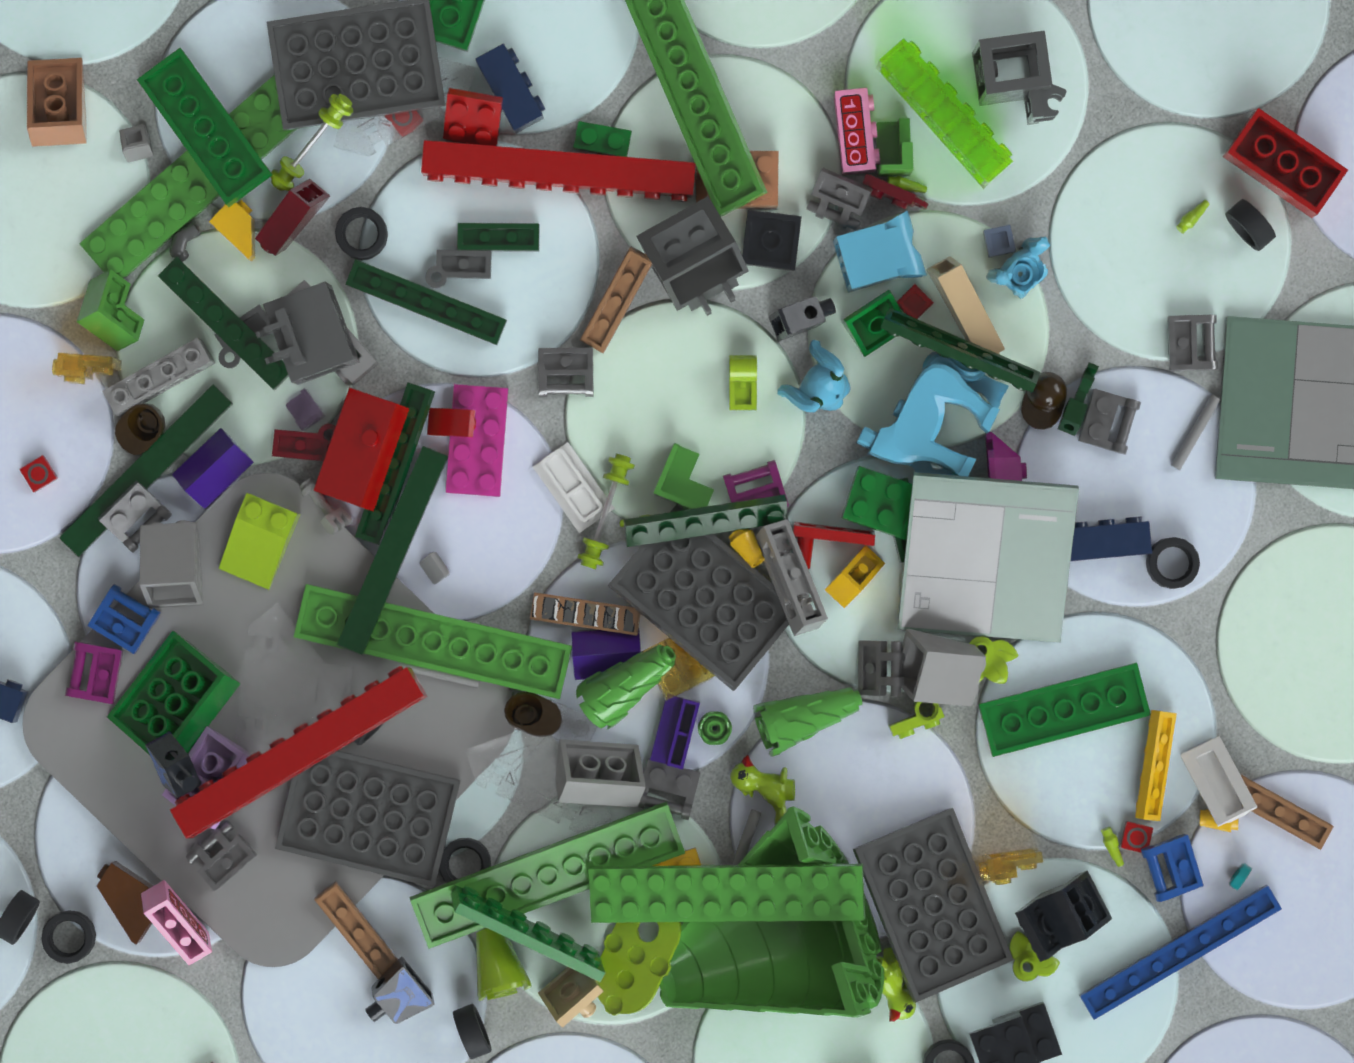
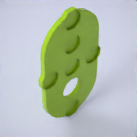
(635, 966)

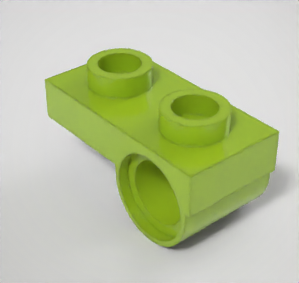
(742, 382)
(906, 726)

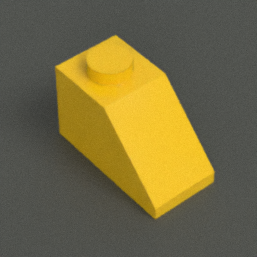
(237, 227)
(855, 576)

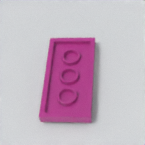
(477, 462)

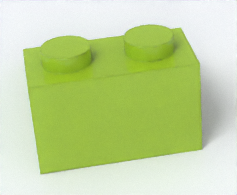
(258, 540)

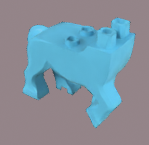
(922, 413)

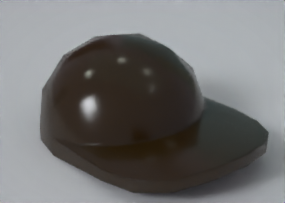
(1046, 402)
(139, 428)
(533, 714)

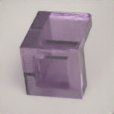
(305, 410)

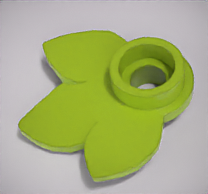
(997, 655)
(1022, 953)

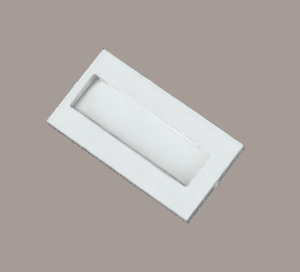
(572, 487)
(1218, 781)

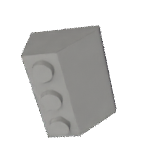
(599, 773)

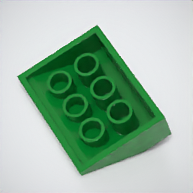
(174, 693)

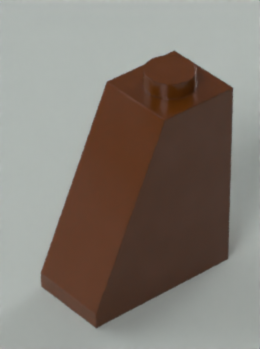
(123, 895)

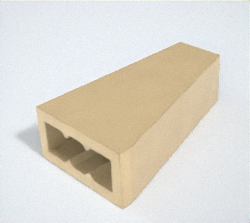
(964, 304)

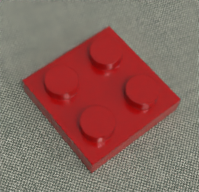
(472, 117)

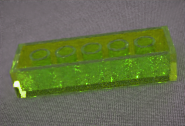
(944, 113)

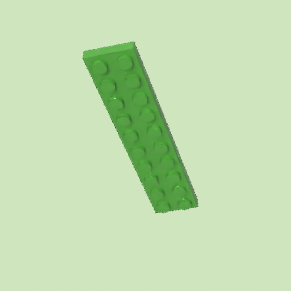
(698, 102)
(179, 192)
(441, 643)
(551, 871)
(727, 893)

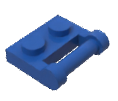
(120, 627)
(1180, 864)

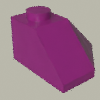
(1002, 460)

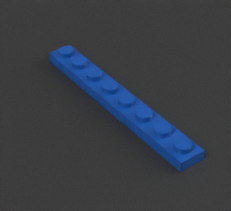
(1180, 952)

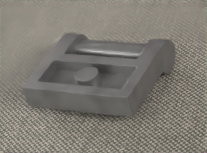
(1183, 342)
(565, 363)
(1101, 417)
(128, 510)
(672, 781)

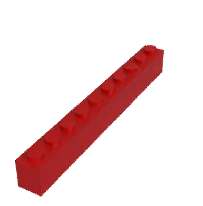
(558, 169)
(299, 752)

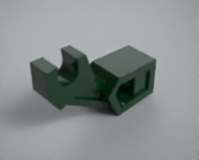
(1075, 408)

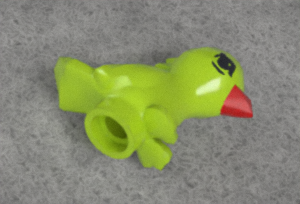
(772, 787)
(898, 997)

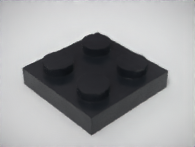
(771, 240)

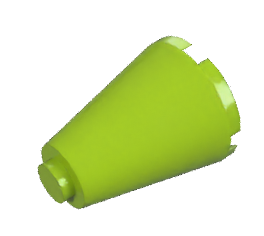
(498, 966)

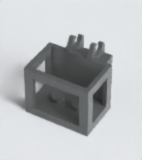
(1033, 89)
(694, 256)
(309, 333)

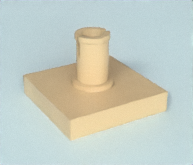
(570, 995)

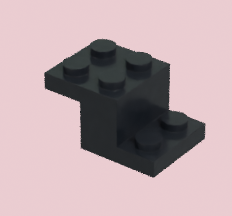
(1063, 916)
(1017, 1038)

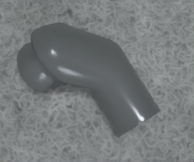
(180, 240)

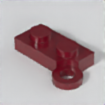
(899, 196)
(301, 444)

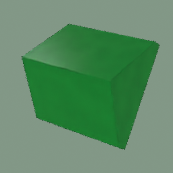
(866, 323)

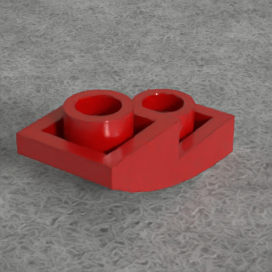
(451, 422)

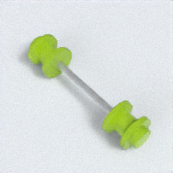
(332, 117)
(617, 474)

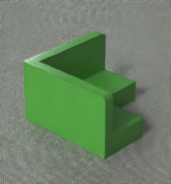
(894, 148)
(106, 314)
(676, 483)

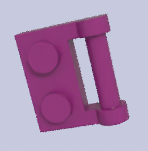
(769, 490)
(102, 676)

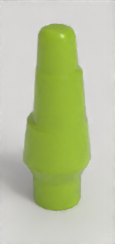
(907, 184)
(1192, 217)
(1111, 843)

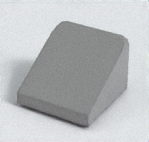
(136, 143)
(434, 568)

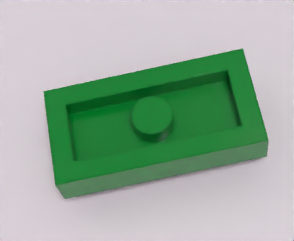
(602, 139)

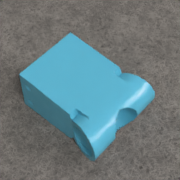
(879, 254)

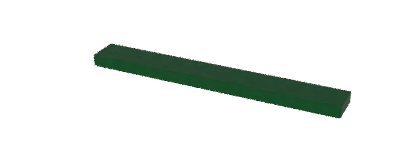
(149, 465)
(392, 551)

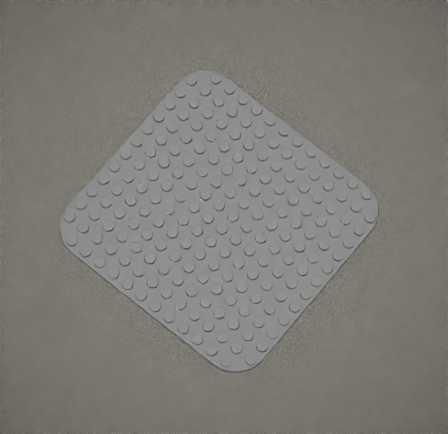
(270, 903)

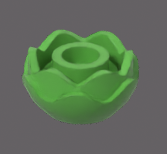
(723, 730)

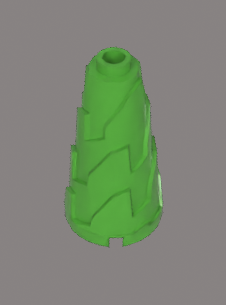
(616, 690)
(800, 717)

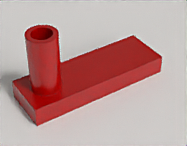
(808, 532)

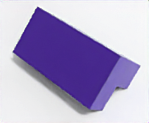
(212, 468)
(600, 650)
(675, 731)

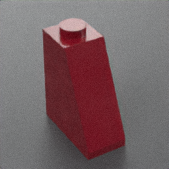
(291, 216)

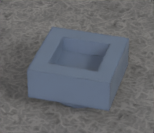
(999, 241)

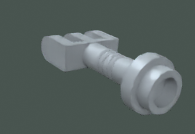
(334, 519)

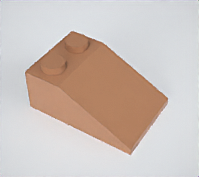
(56, 102)
(768, 169)

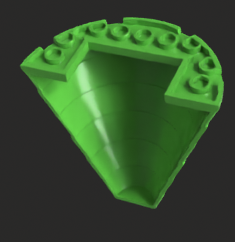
(780, 964)

